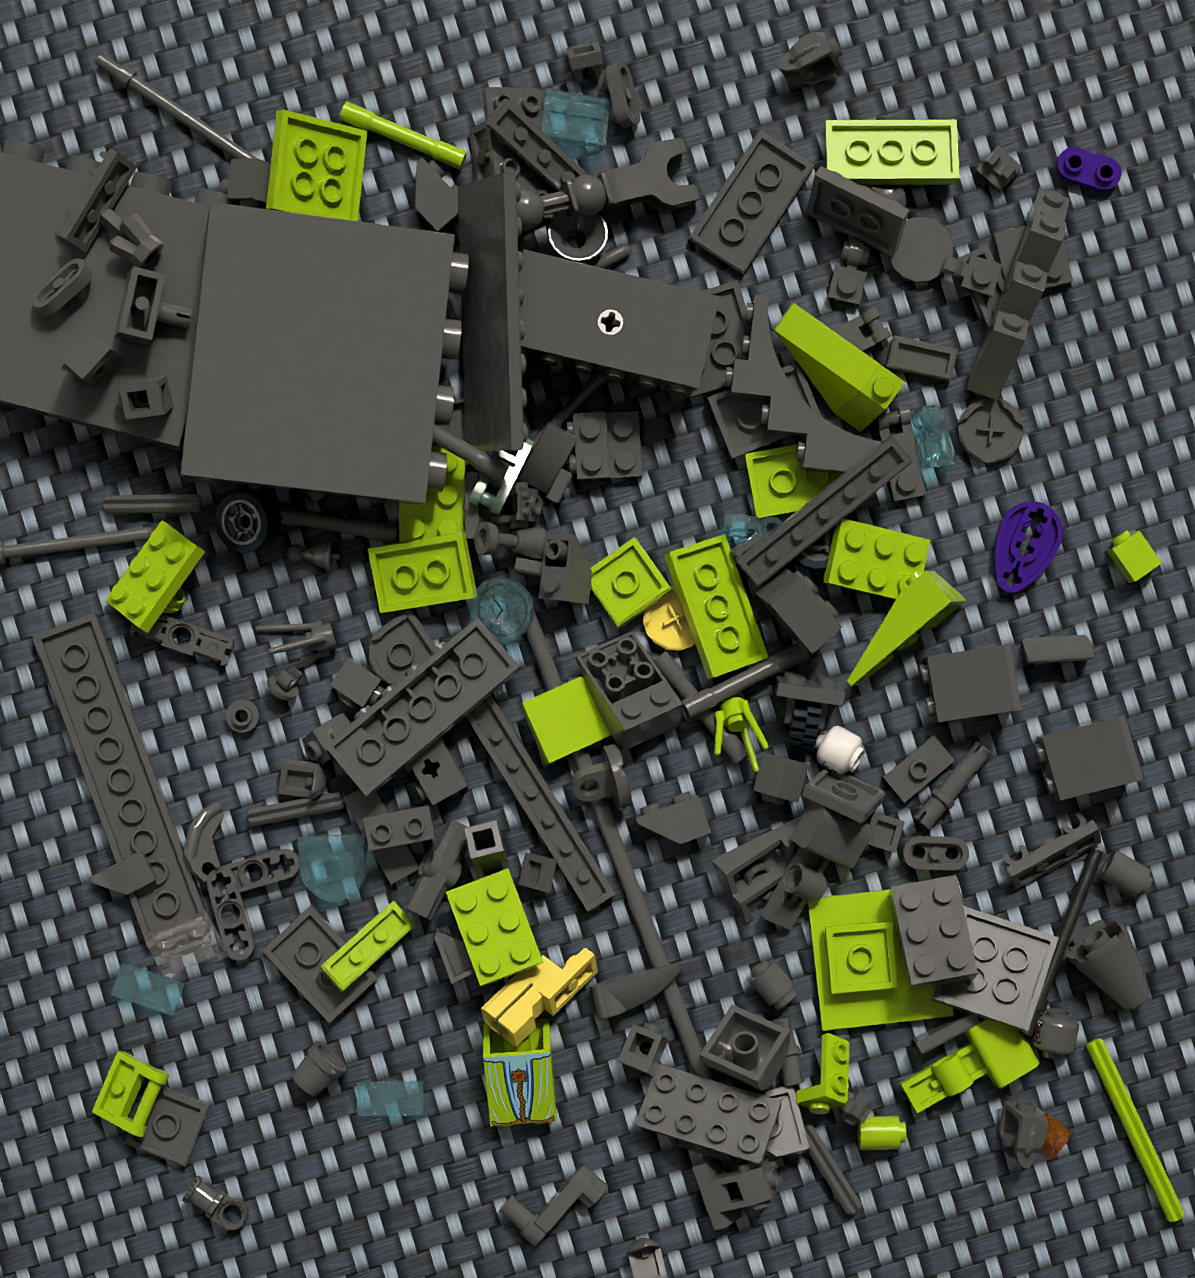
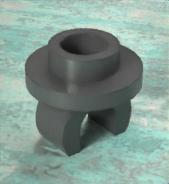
(284, 685)

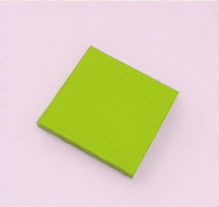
(871, 1006)

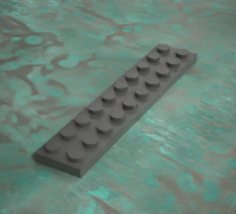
(118, 767)

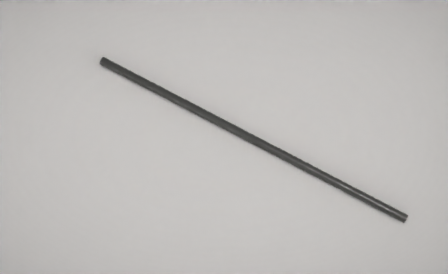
(629, 883)

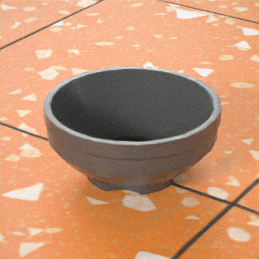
(591, 227)

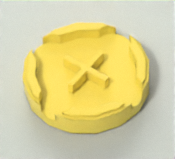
(667, 623)

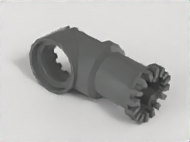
(215, 1203)

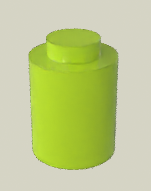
(881, 1133)

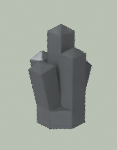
(131, 238)

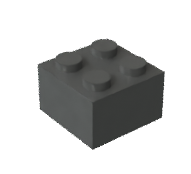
(799, 610)

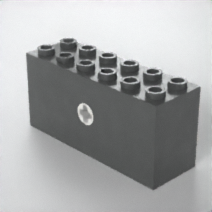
(657, 329)

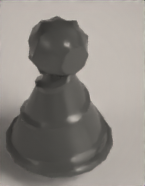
(319, 555)

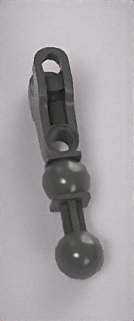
(615, 188)

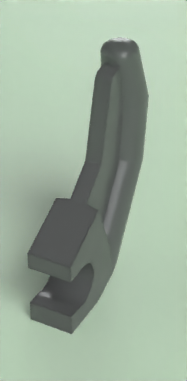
(199, 841)

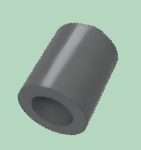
(1126, 874)

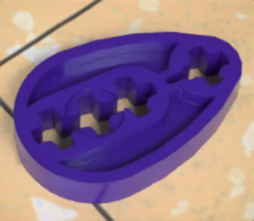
(1043, 548)

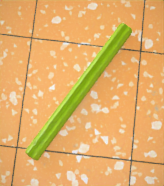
(1135, 1130)

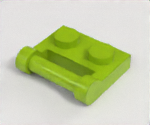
(121, 1091)

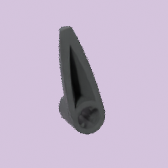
(631, 990)

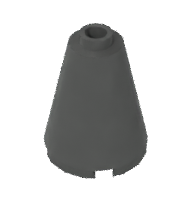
(1110, 962)

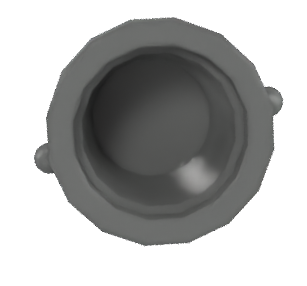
(318, 1069)

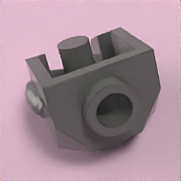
(811, 60)
(1022, 1130)

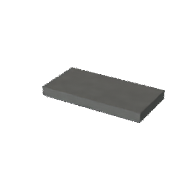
(751, 202)

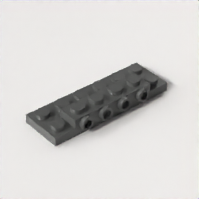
(422, 707)

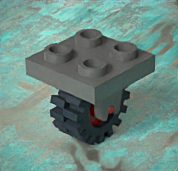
(806, 706)

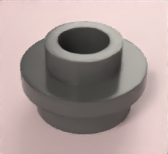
(253, 716)

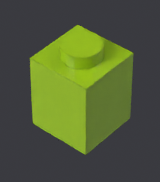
(1133, 555)

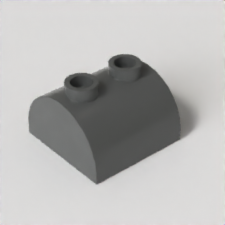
(747, 1048)

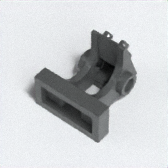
(525, 507)
(756, 1183)

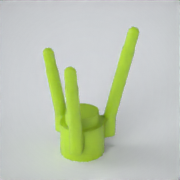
(735, 715)

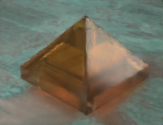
(1056, 1136)

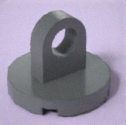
(608, 777)

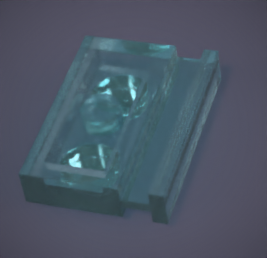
(575, 118)

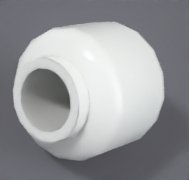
(839, 750)

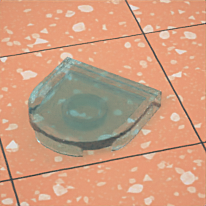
(333, 864)

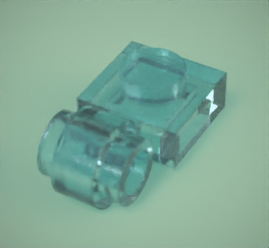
(934, 446)
(741, 525)

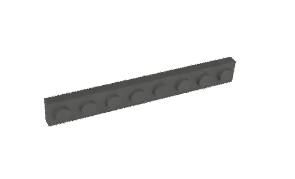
(540, 803)

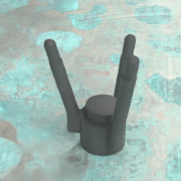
(319, 639)

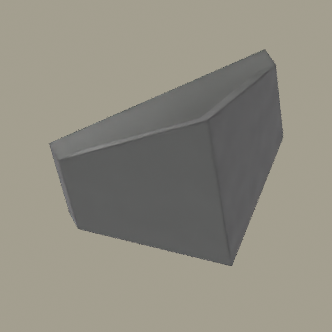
(454, 955)

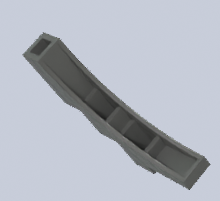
(1021, 294)
(761, 377)

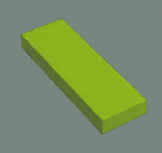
(367, 946)

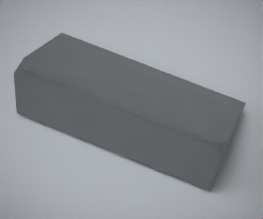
(1056, 649)

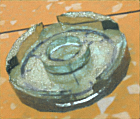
(503, 608)

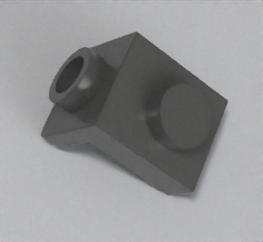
(321, 736)

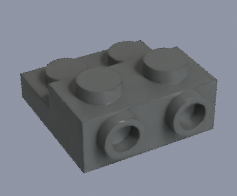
(606, 445)

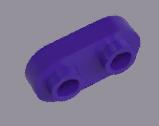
(1089, 169)

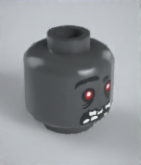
(1055, 1033)

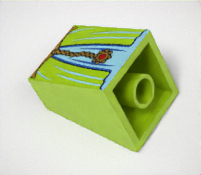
(520, 1077)

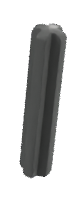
(152, 503)
(295, 809)
(831, 1172)

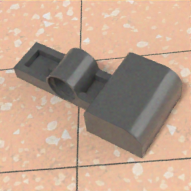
(822, 838)

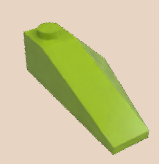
(844, 375)

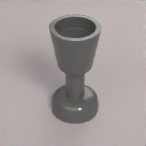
(524, 541)

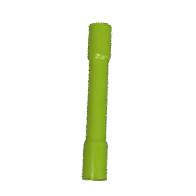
(369, 121)

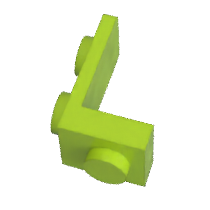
(834, 1078)

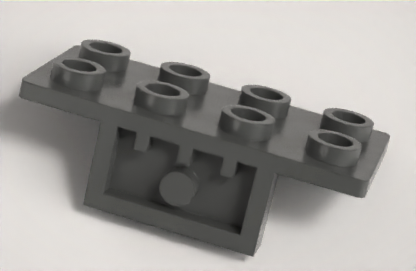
(492, 155)
(708, 1116)

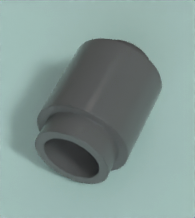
(772, 984)

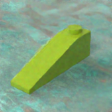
(919, 606)

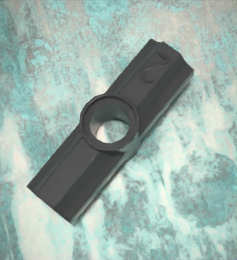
(438, 870)

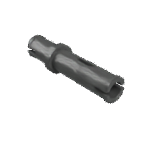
(950, 788)

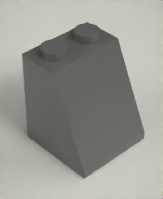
(971, 683)
(1088, 757)

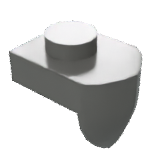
(301, 778)
(646, 1259)

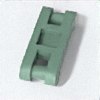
(516, 463)

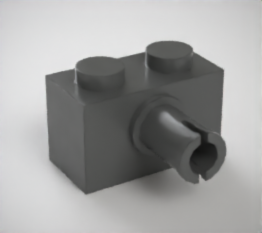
(247, 182)
(143, 307)

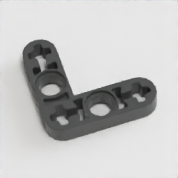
(238, 884)

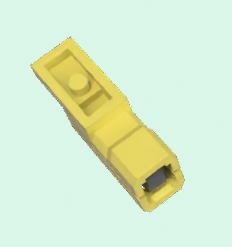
(536, 990)

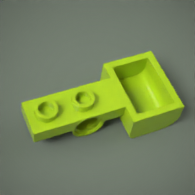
(991, 1051)

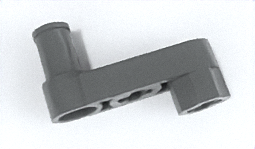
(581, 1185)

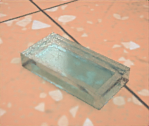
(148, 989)
(390, 1098)

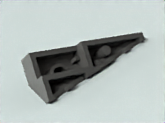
(756, 868)

